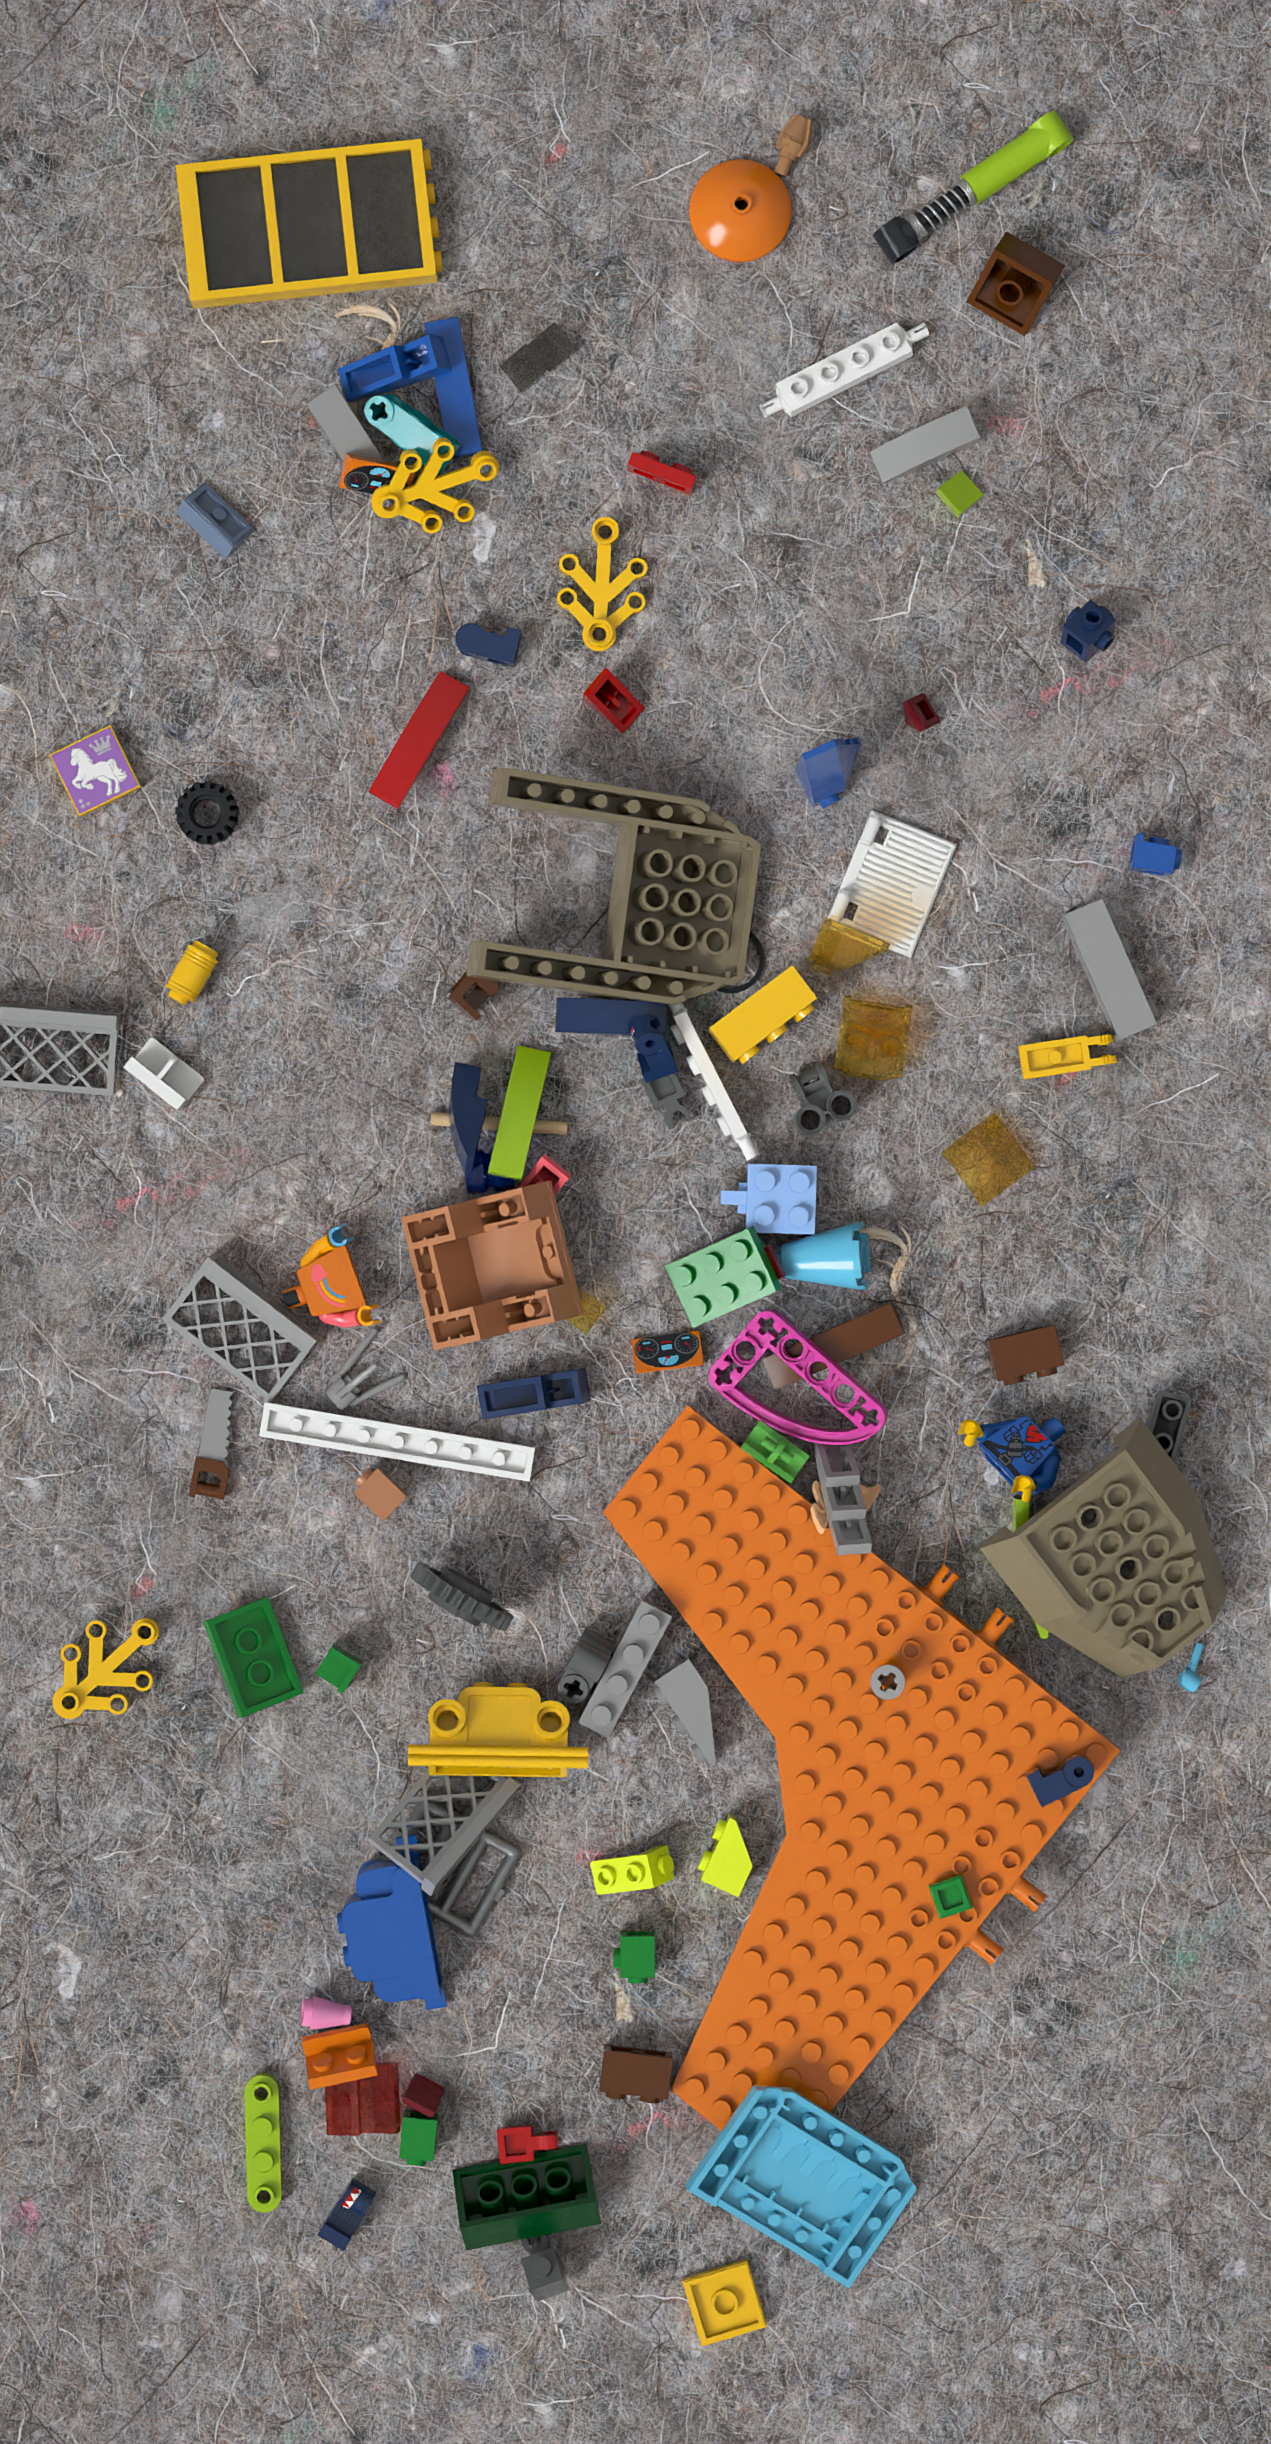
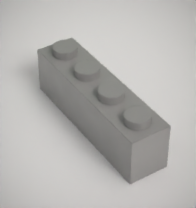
(1109, 969)
(625, 1667)

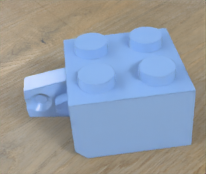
(776, 1198)

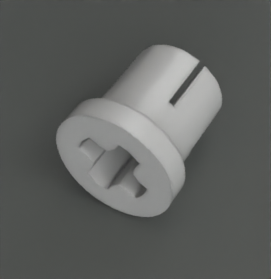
(891, 1691)

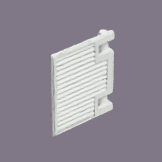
(893, 882)

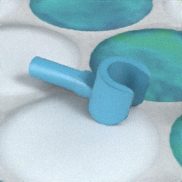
(1188, 1679)

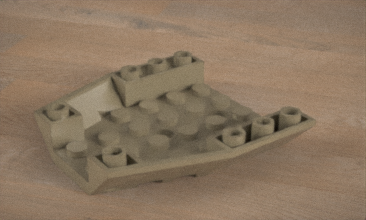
(1071, 1570)

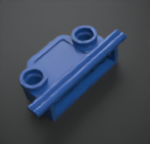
(392, 1933)

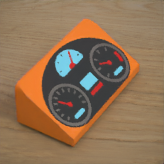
(367, 474)
(667, 1352)

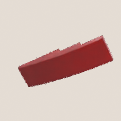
(419, 740)

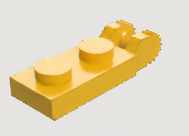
(1062, 1056)

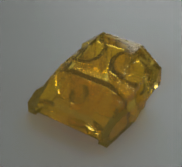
(872, 1039)
(988, 1159)

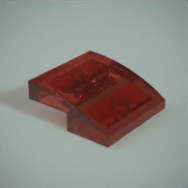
(365, 2104)

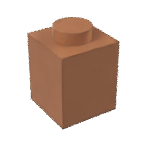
(379, 1492)

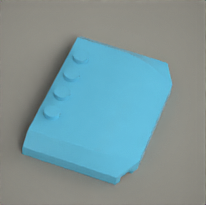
(805, 2180)

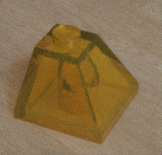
(843, 948)

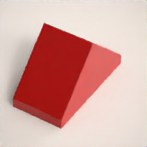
(613, 701)

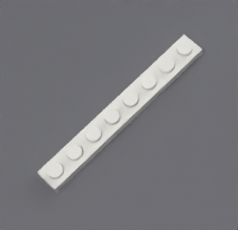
(397, 1441)

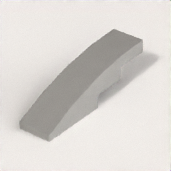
(843, 1498)

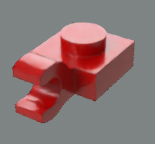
(519, 2142)

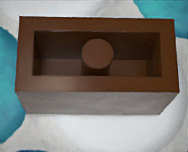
(1024, 1354)
(635, 2073)

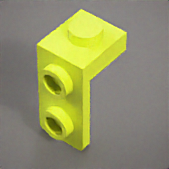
(633, 1871)

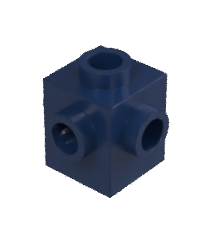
(1088, 630)

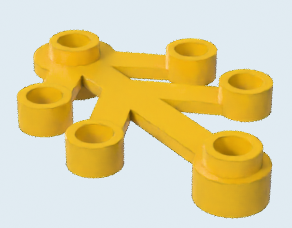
(430, 487)
(601, 591)
(101, 1671)

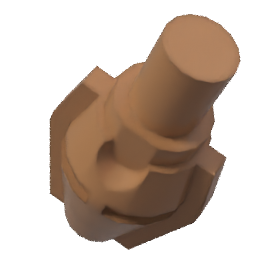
(793, 142)

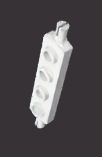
(844, 369)
(714, 1090)

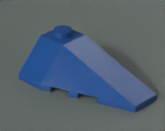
(827, 770)

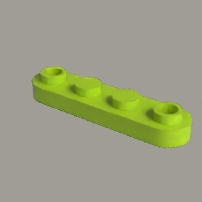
(263, 2142)

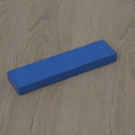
(455, 389)

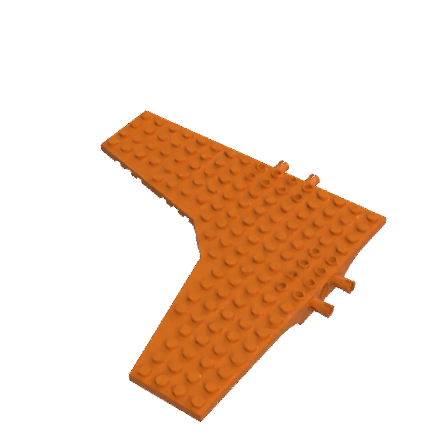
(869, 1785)

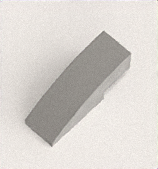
(341, 425)
(925, 445)

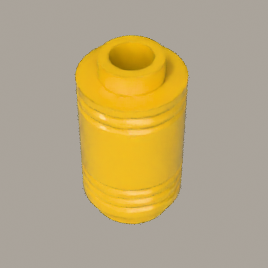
(191, 973)

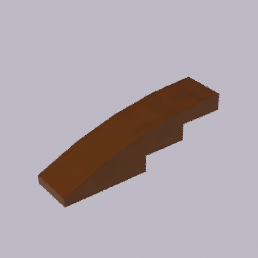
(840, 1342)

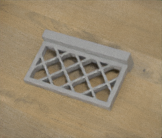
(60, 1019)
(253, 1300)
(461, 1840)

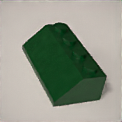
(526, 2198)

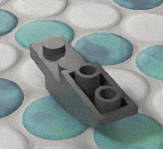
(1169, 1420)

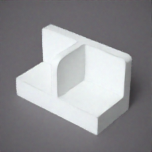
(165, 1074)

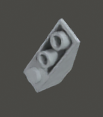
(689, 1698)

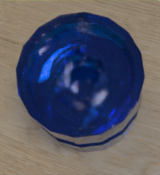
(480, 1180)

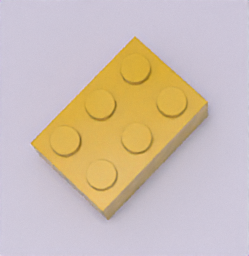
(763, 1016)

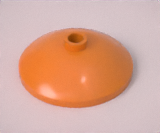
(737, 233)

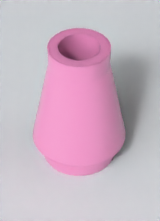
(323, 2013)

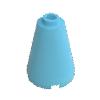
(829, 1258)

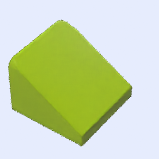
(959, 493)

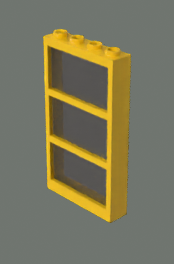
(308, 223)

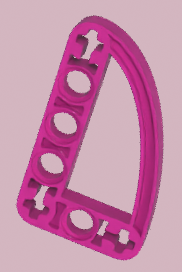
(802, 1366)

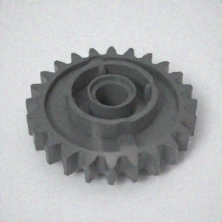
(461, 1596)

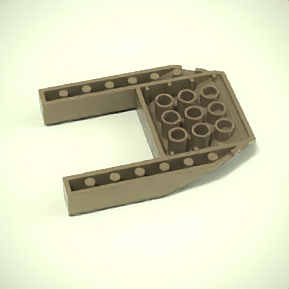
(674, 900)

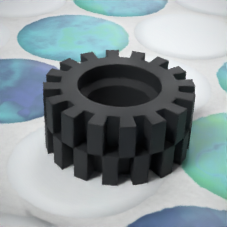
(228, 813)

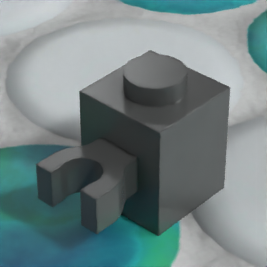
(544, 2269)

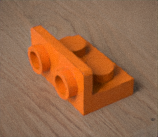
(339, 2056)

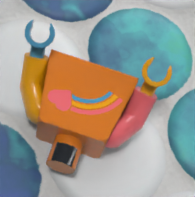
(331, 1284)

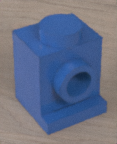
(1154, 856)

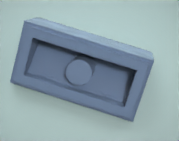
(215, 520)

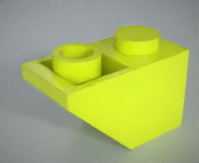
(729, 1859)

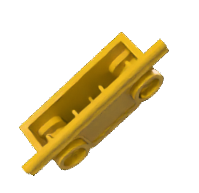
(498, 1735)

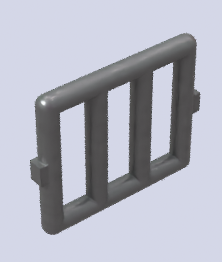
(494, 1890)

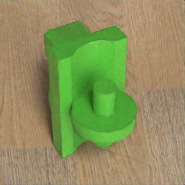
(774, 1452)

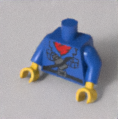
(1019, 1451)

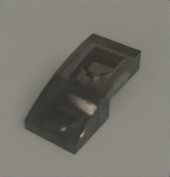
(538, 357)

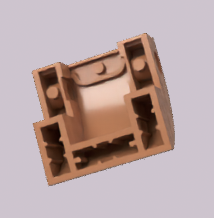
(492, 1265)

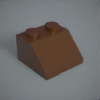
(1015, 283)

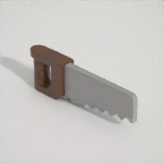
(213, 1447)

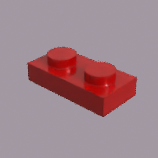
(648, 466)

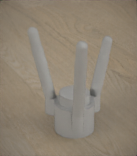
(345, 1390)

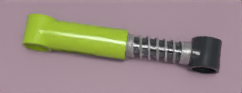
(1040, 142)

